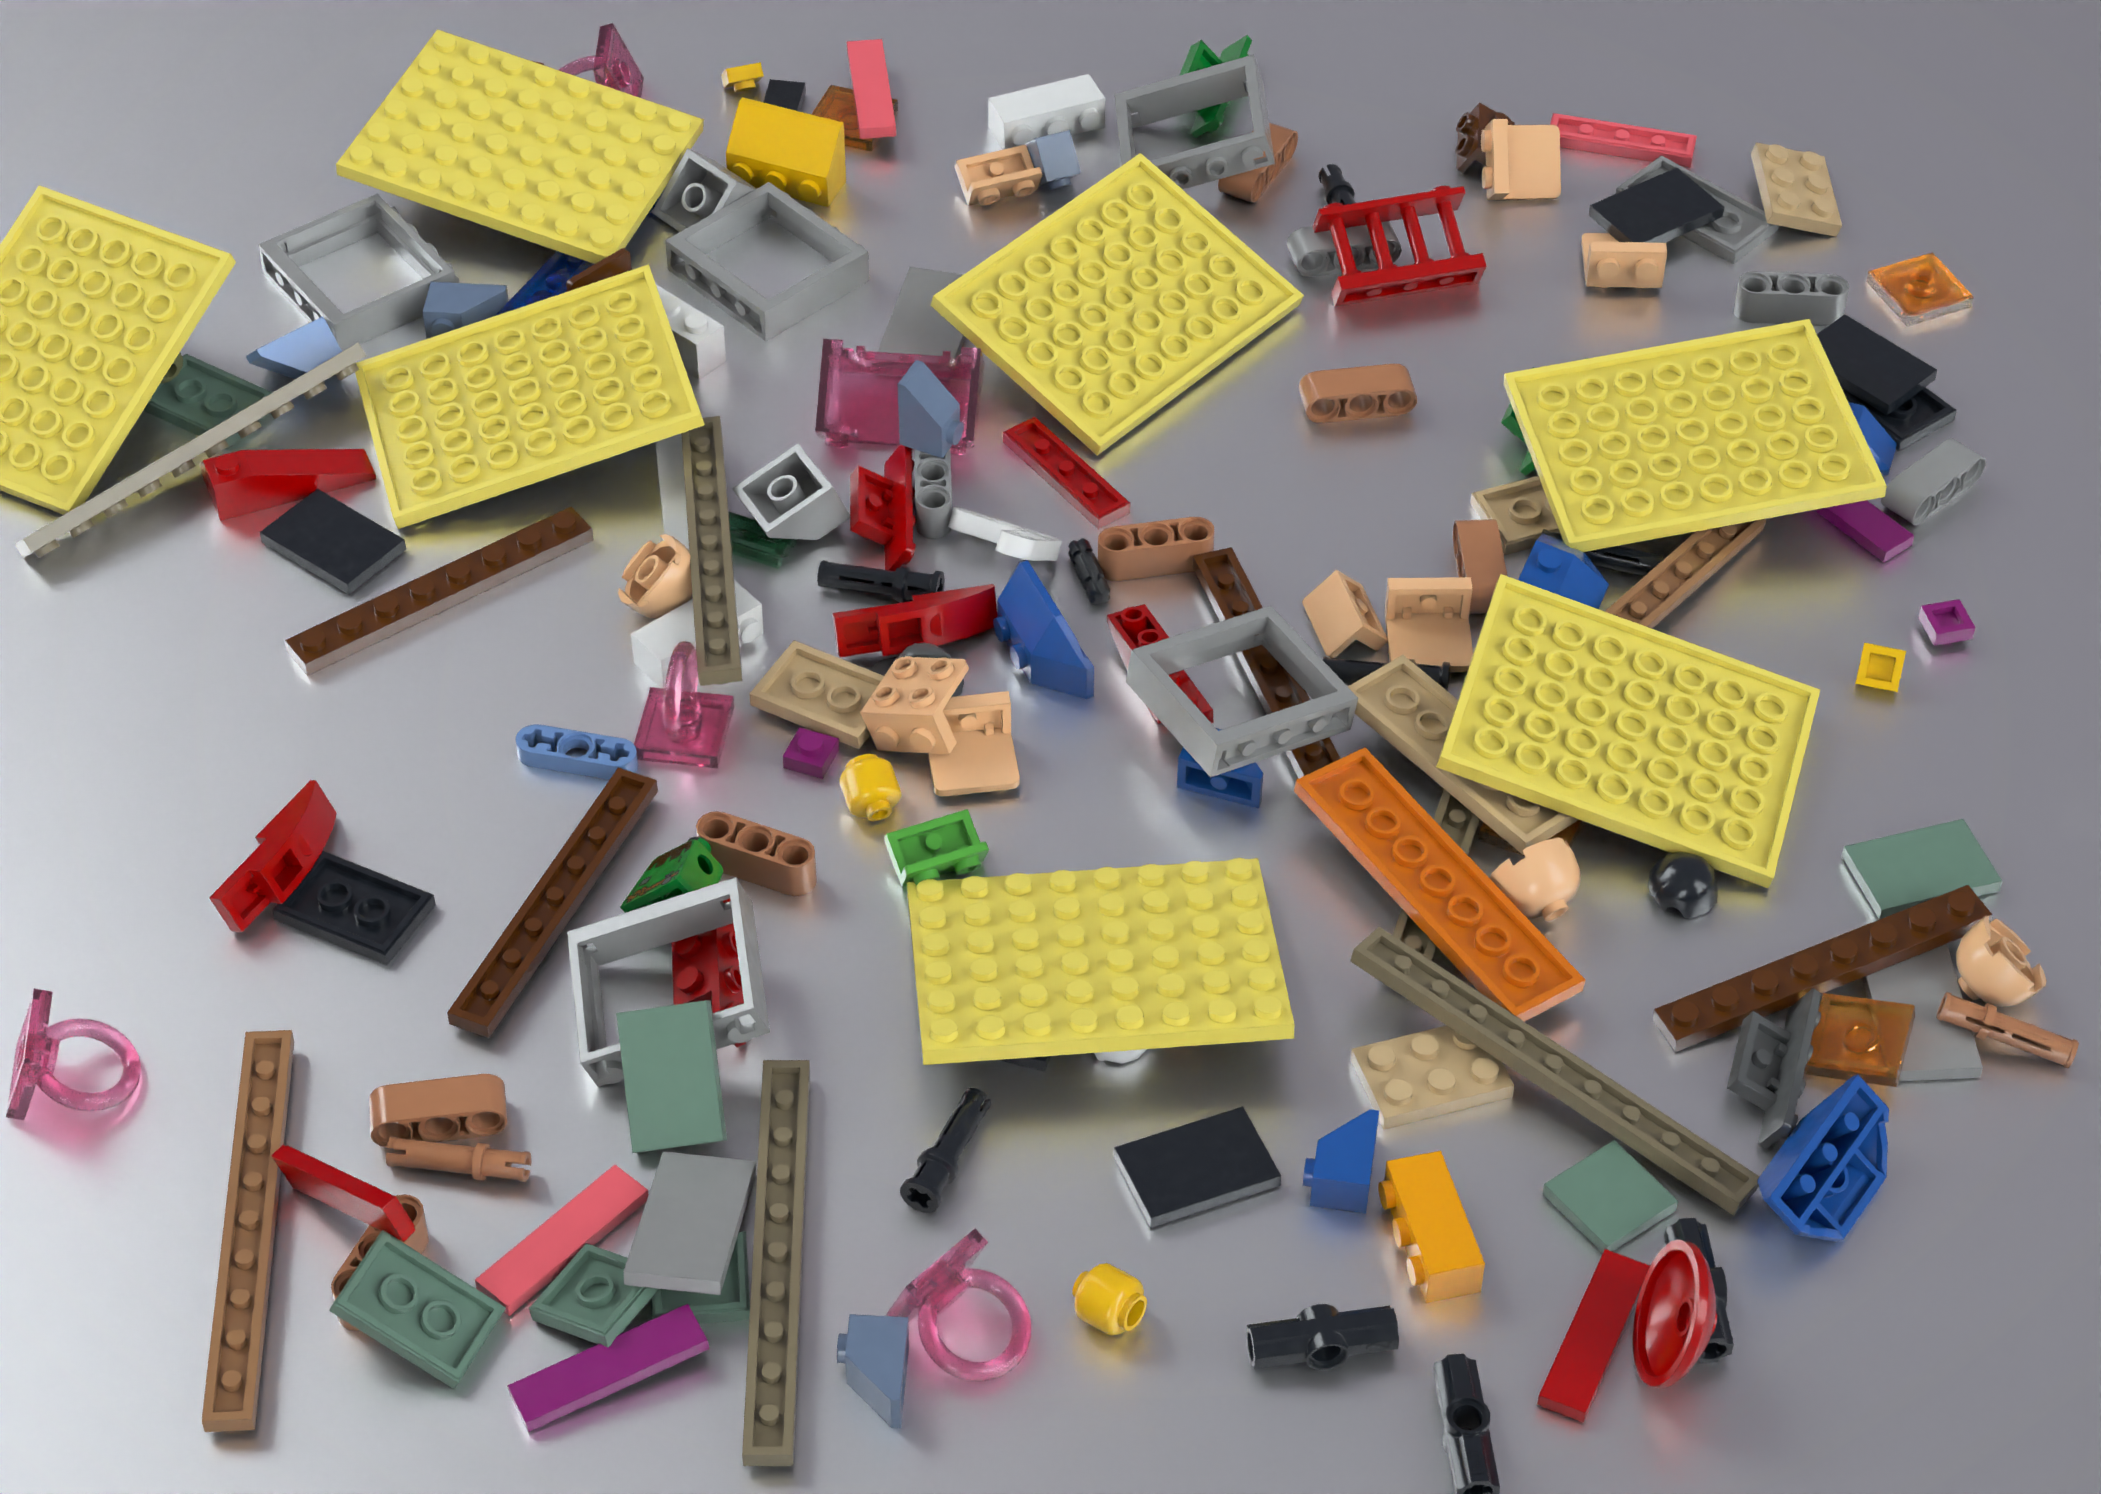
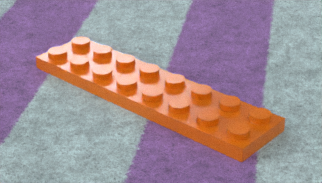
(1439, 885)

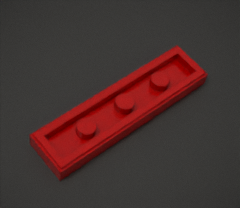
(1066, 472)
(344, 1192)
(1593, 1336)

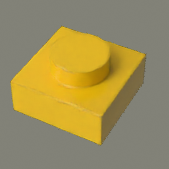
(742, 77)
(1880, 667)

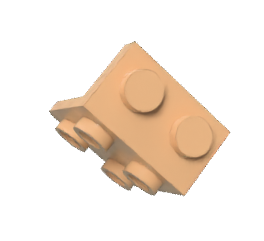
(1521, 161)
(1622, 263)
(1430, 620)
(909, 705)
(984, 747)

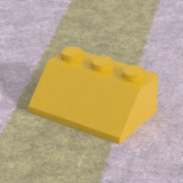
(789, 150)

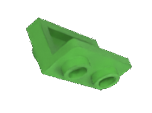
(936, 848)

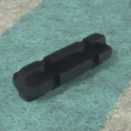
(1089, 571)

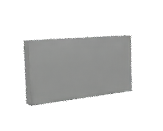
(1728, 237)
(915, 324)
(1935, 1046)
(690, 1223)

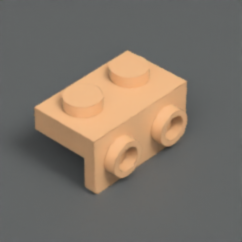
(998, 175)

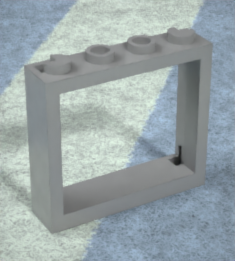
(1192, 93)
(372, 215)
(766, 317)
(1257, 739)
(652, 928)

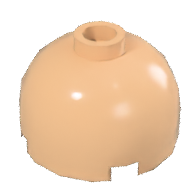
(658, 578)
(1542, 880)
(1996, 966)

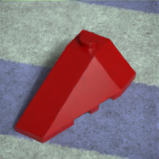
(269, 478)

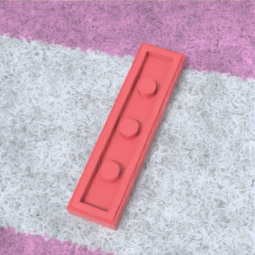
(871, 89)
(1624, 140)
(556, 1242)

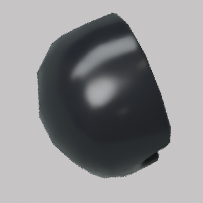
(1684, 883)

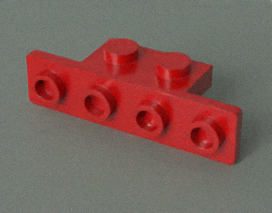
(884, 507)
(708, 969)

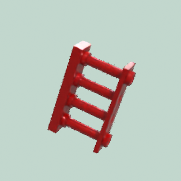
(1390, 279)

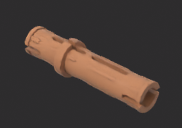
(1989, 1023)
(477, 1161)

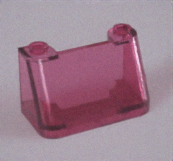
(862, 393)

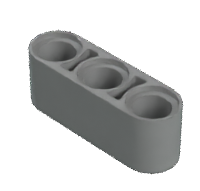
(1316, 254)
(1790, 297)
(1933, 481)
(933, 494)

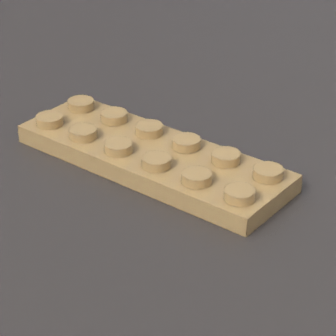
(1415, 718)

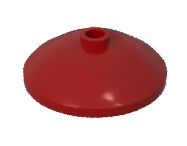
(1673, 1314)

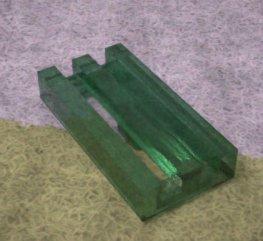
(754, 548)

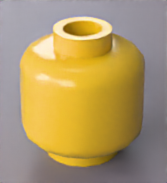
(870, 787)
(1109, 1299)

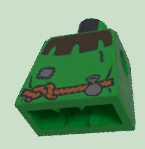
(674, 874)

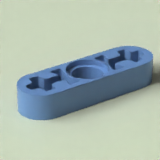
(547, 757)

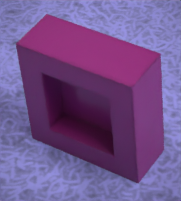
(1946, 622)
(810, 753)

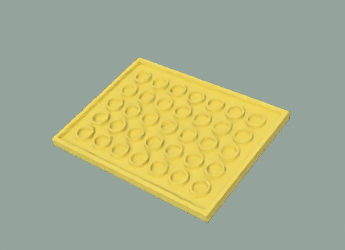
(521, 148)
(1117, 302)
(86, 337)
(525, 396)
(1692, 436)
(1631, 730)
(1096, 961)

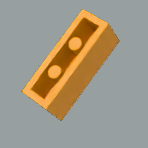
(1432, 1227)

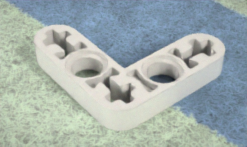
(1010, 538)

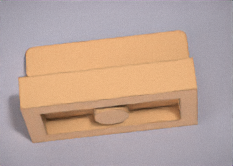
(1342, 615)

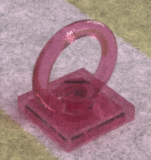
(611, 65)
(679, 721)
(37, 1057)
(942, 1286)

